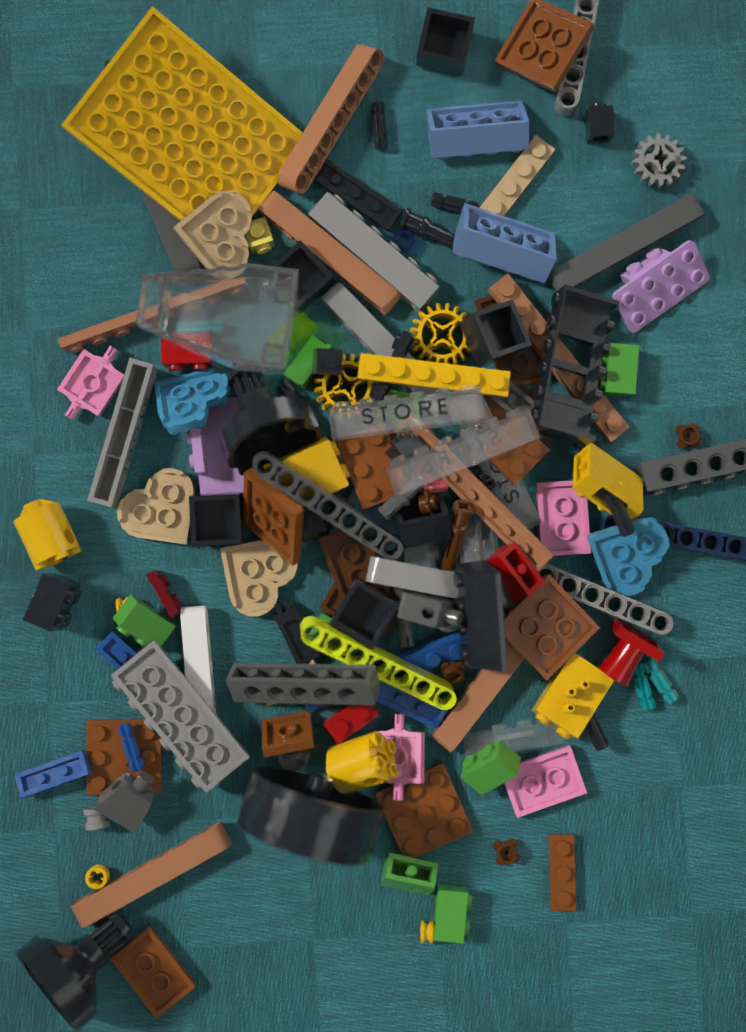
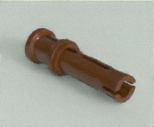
(459, 527)

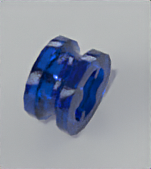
(410, 244)

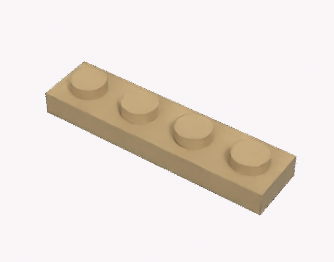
(518, 177)

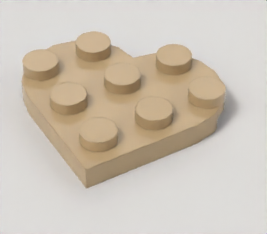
(218, 230)
(160, 509)
(254, 576)

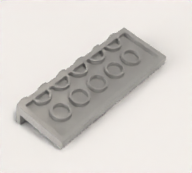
(179, 716)

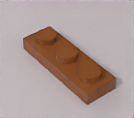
(562, 872)

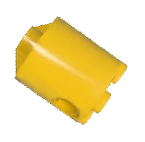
(46, 533)
(361, 762)

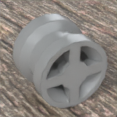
(95, 819)

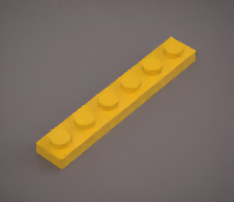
(432, 374)

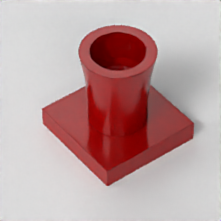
(628, 652)

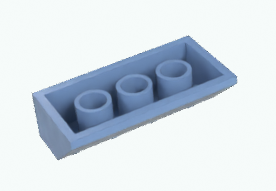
(478, 129)
(505, 243)

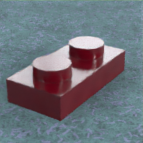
(160, 584)

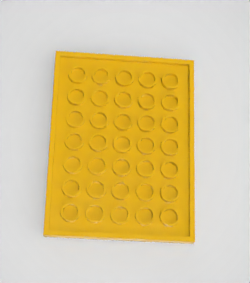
(181, 122)

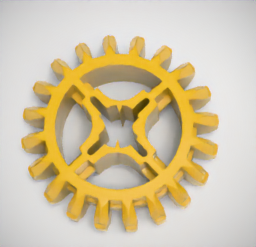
(435, 327)
(336, 391)

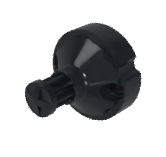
(264, 423)
(69, 971)

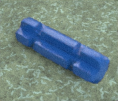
(130, 747)

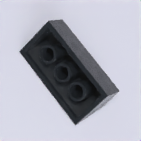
(483, 616)

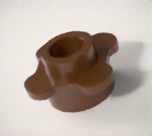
(692, 430)
(428, 502)
(453, 671)
(503, 858)

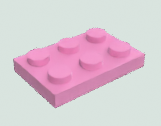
(562, 518)
(545, 781)

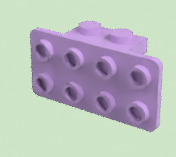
(659, 283)
(208, 457)

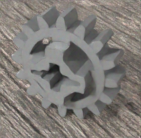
(666, 153)

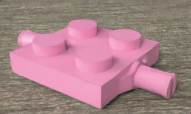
(91, 383)
(408, 755)

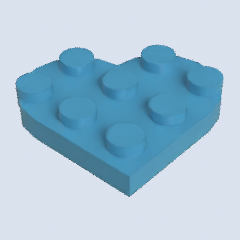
(186, 399)
(628, 560)

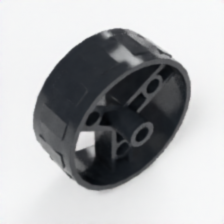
(309, 816)

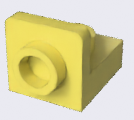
(259, 236)

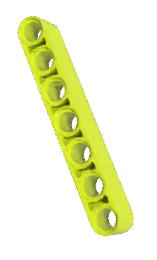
(386, 671)

